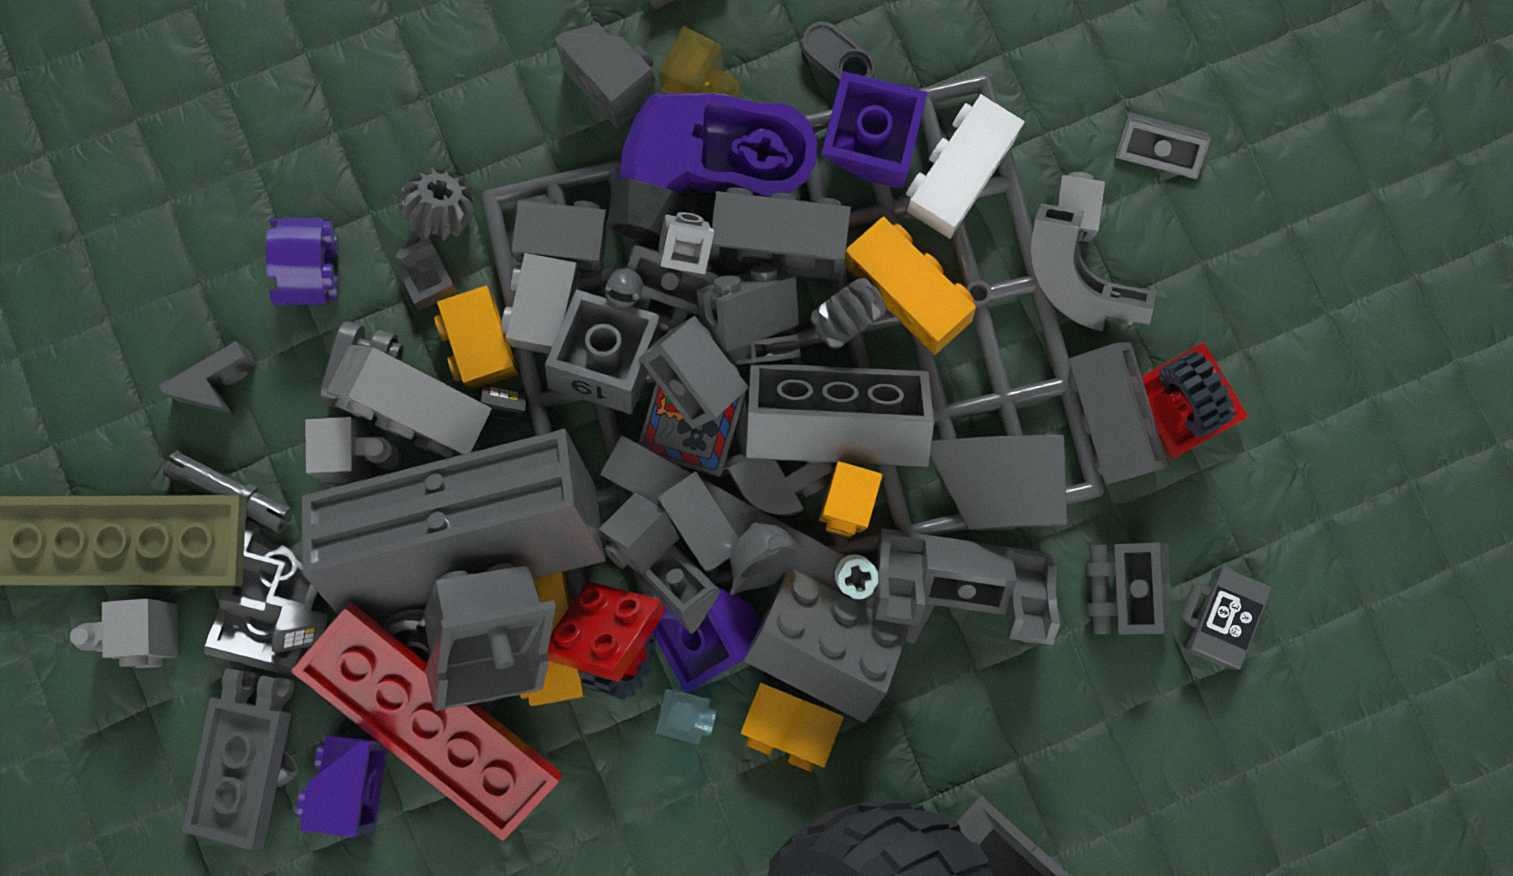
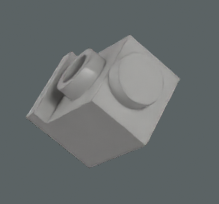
(685, 236)

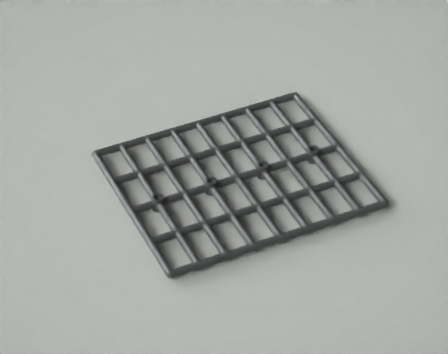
(1002, 399)

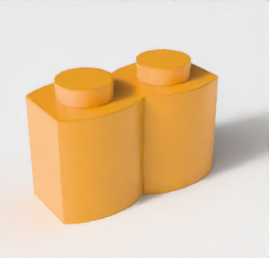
(791, 726)

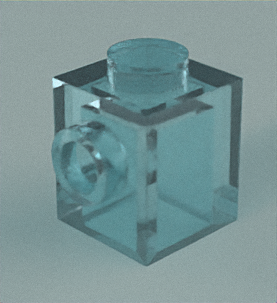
(685, 717)

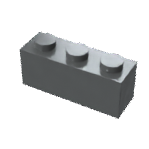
(1117, 413)

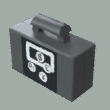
(1225, 617)

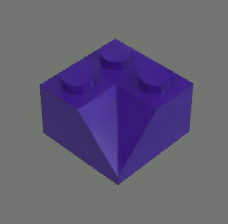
(874, 128)
(347, 789)

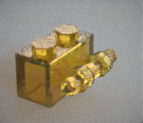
(696, 67)

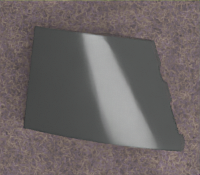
(1005, 480)
(251, 611)

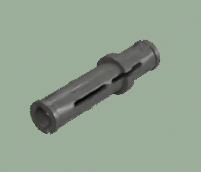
(213, 483)

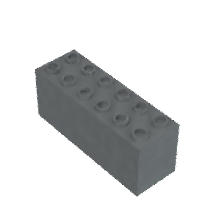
(404, 530)

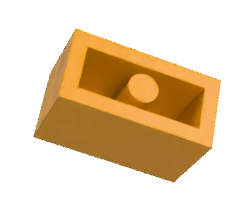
(476, 338)
(849, 499)

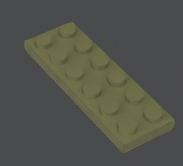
(122, 540)

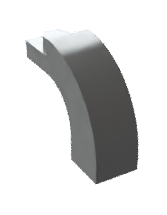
(1069, 281)

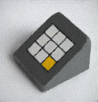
(505, 402)
(297, 628)

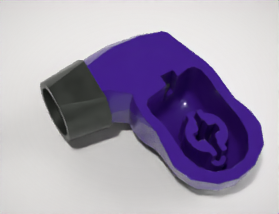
(705, 146)

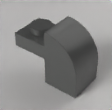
(771, 492)

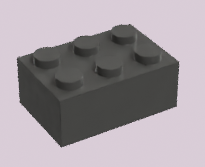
(781, 231)
(827, 645)

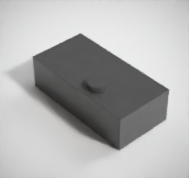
(839, 415)

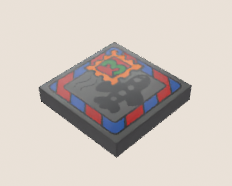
(697, 449)

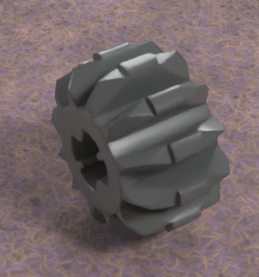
(437, 204)
(848, 313)

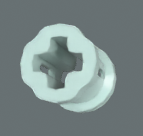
(868, 582)

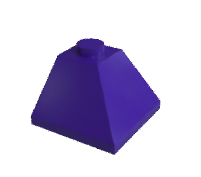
(715, 645)

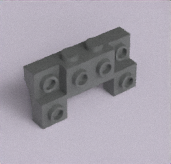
(966, 576)

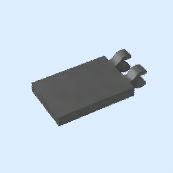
(239, 761)

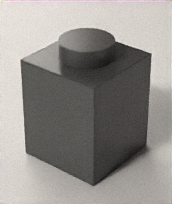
(638, 534)

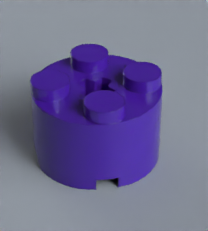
(300, 260)

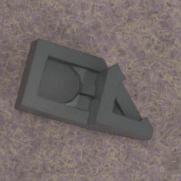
(424, 271)

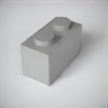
(540, 302)

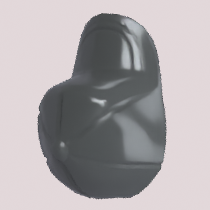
(761, 557)

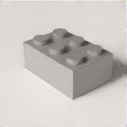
(407, 402)

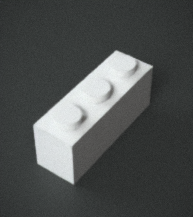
(963, 165)

